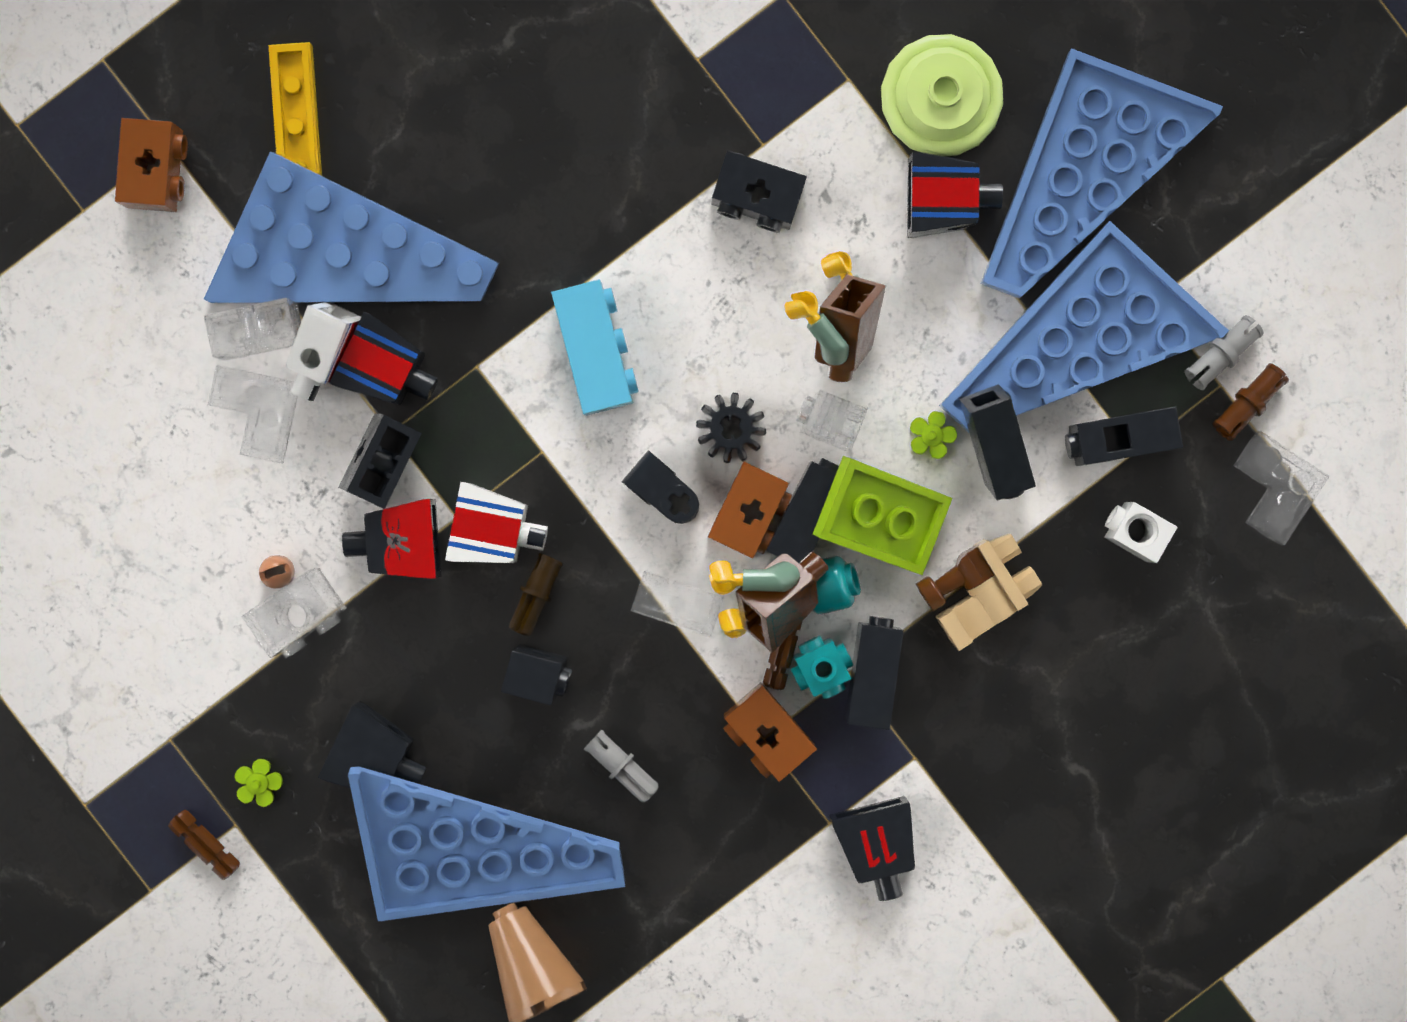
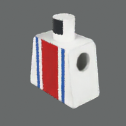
(323, 331)
(491, 528)

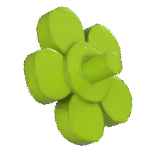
(932, 435)
(258, 783)

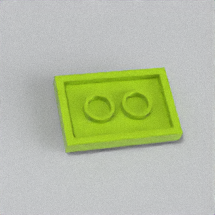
(882, 515)

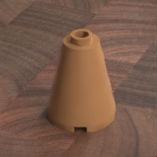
(530, 965)

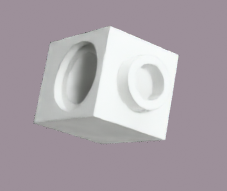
(1157, 531)

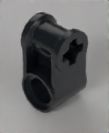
(657, 485)

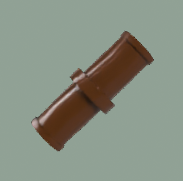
(1250, 401)

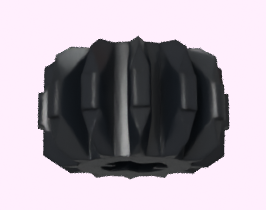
(716, 428)

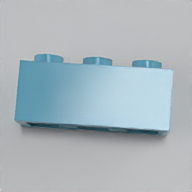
(594, 347)

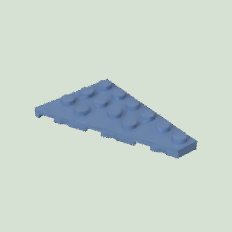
(1092, 152)
(332, 245)
(1089, 326)
(456, 853)

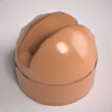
(278, 580)

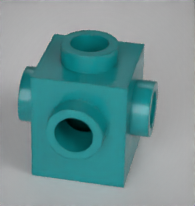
(810, 655)

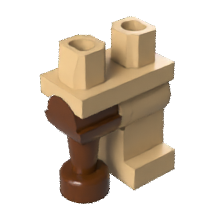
(990, 588)

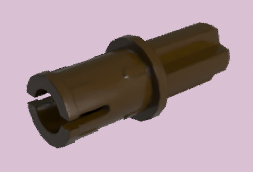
(535, 594)

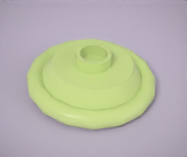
(942, 95)

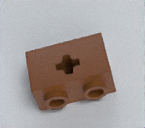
(140, 146)
(750, 485)
(791, 742)

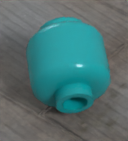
(837, 586)

